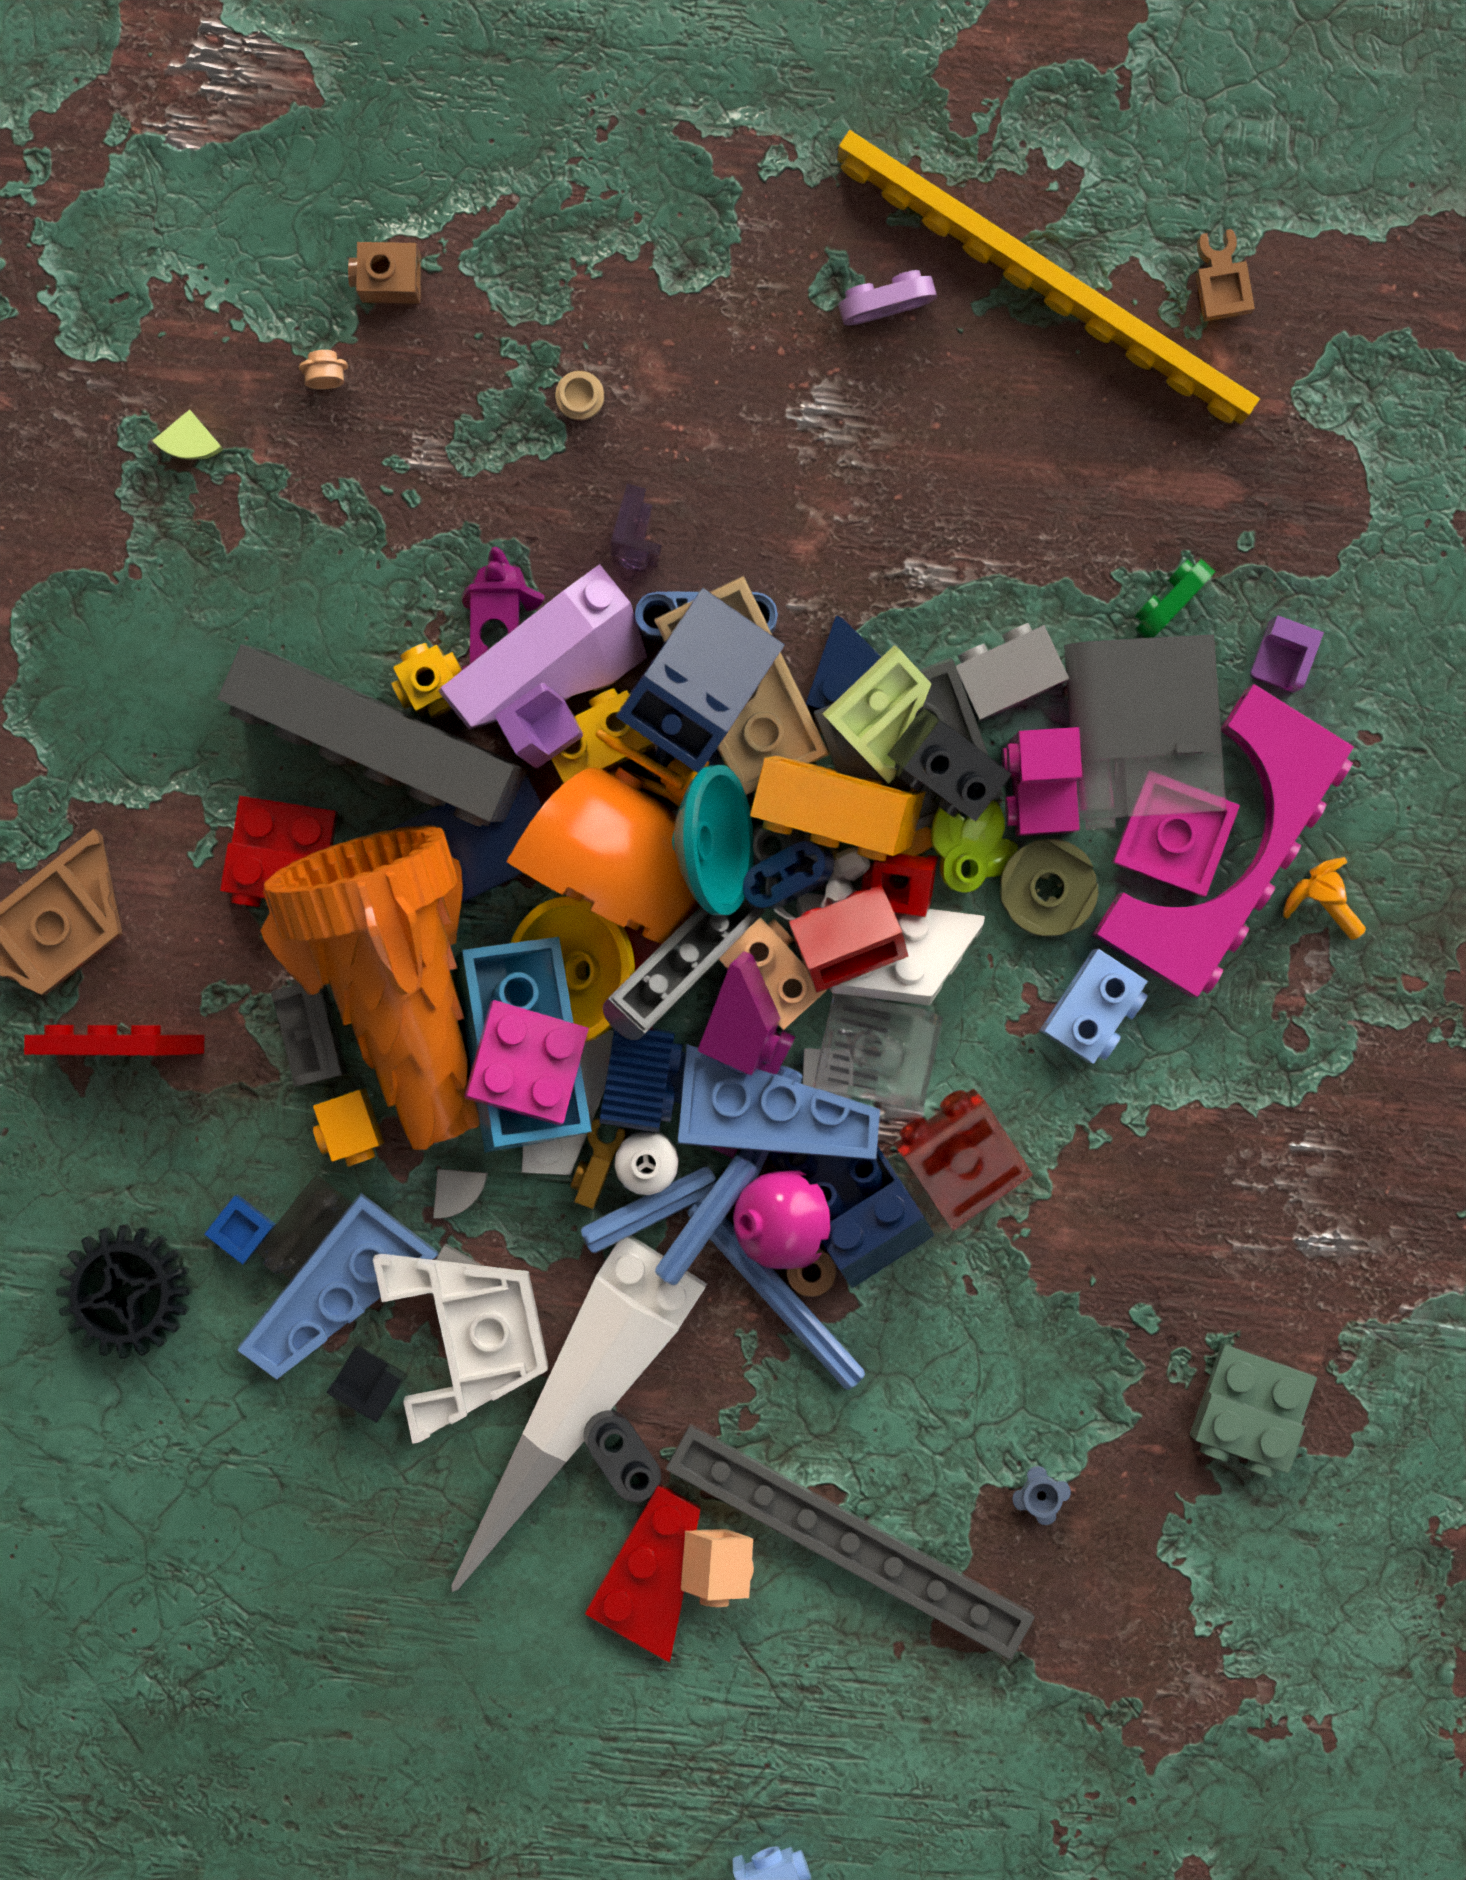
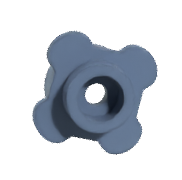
(1045, 1509)

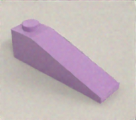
(571, 644)

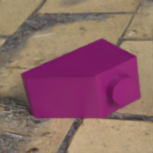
(743, 1019)

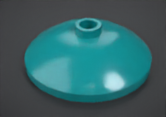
(714, 839)

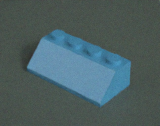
(530, 978)

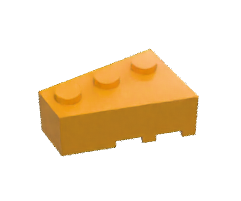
(836, 807)

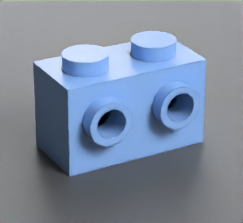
(1095, 1007)

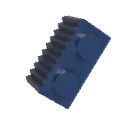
(638, 1080)

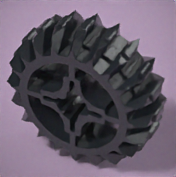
(130, 1312)

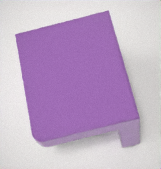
(1286, 654)
(539, 725)

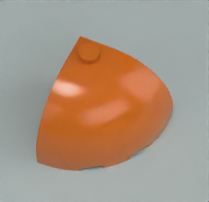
(611, 848)

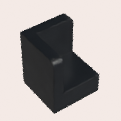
(367, 1383)

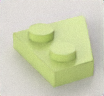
(880, 709)

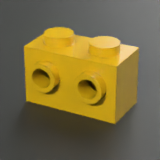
(591, 751)

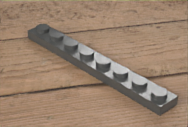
(850, 1541)

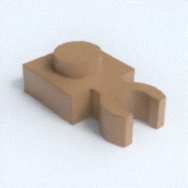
(1224, 285)

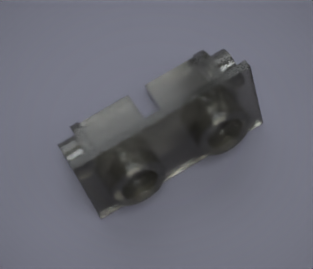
(303, 1227)

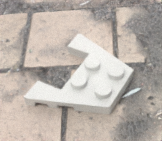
(486, 1330)

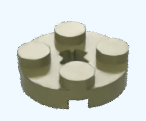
(1040, 861)

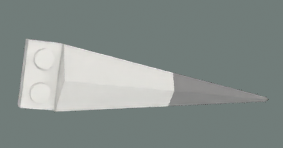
(611, 1343)

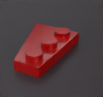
(107, 1041)
(643, 1585)

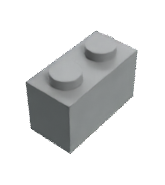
(1010, 672)

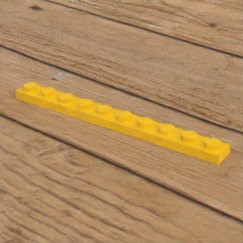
(1030, 269)

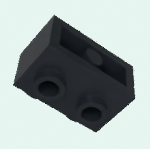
(947, 764)

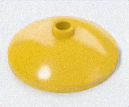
(583, 941)

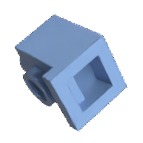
(772, 1865)

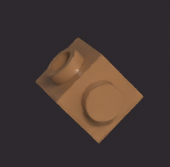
(386, 272)

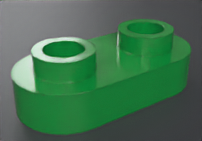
(1186, 583)

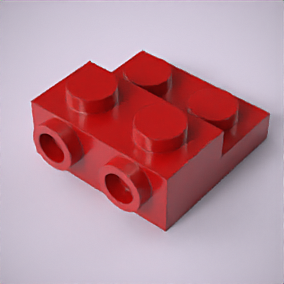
(268, 839)

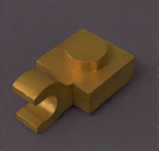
(591, 1176)

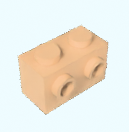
(779, 966)

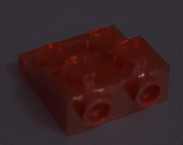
(962, 1157)

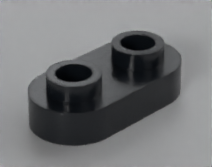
(624, 1457)

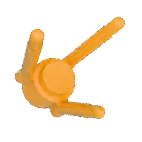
(675, 776)

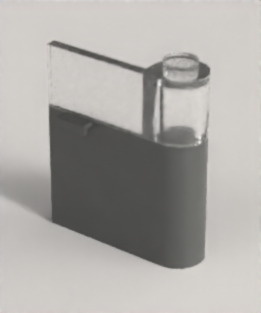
(1146, 727)

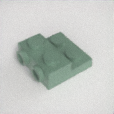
(1253, 1411)

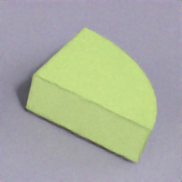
(188, 439)

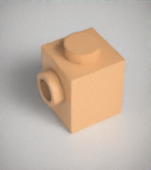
(717, 1566)

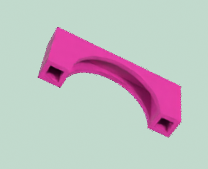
(1295, 768)

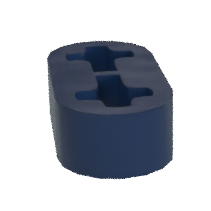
(782, 866)

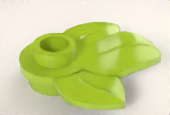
(974, 841)

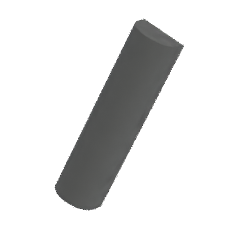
(675, 968)

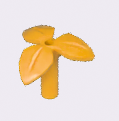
(1330, 892)

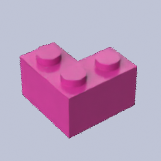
(1043, 781)

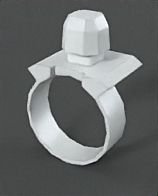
(847, 868)

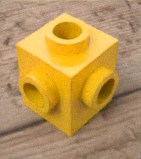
(424, 698)

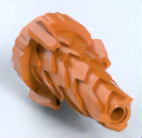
(380, 931)

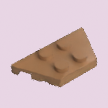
(59, 917)

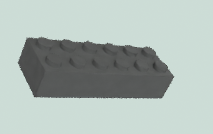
(371, 733)

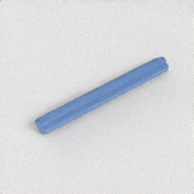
(787, 1306)

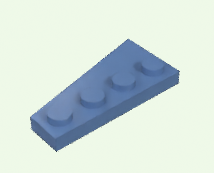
(770, 1113)
(330, 1287)

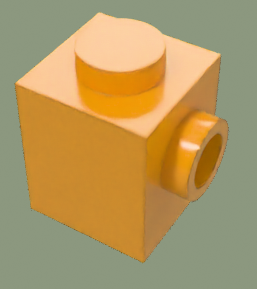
(347, 1128)

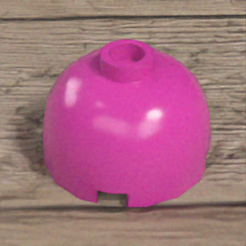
(781, 1220)

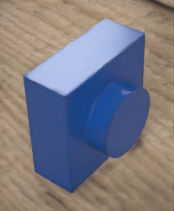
(240, 1229)

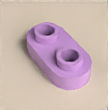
(868, 304)

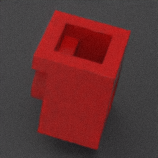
(909, 897)

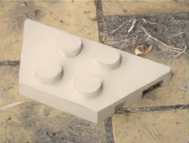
(933, 948)

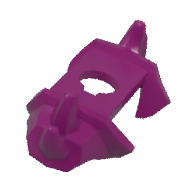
(496, 596)

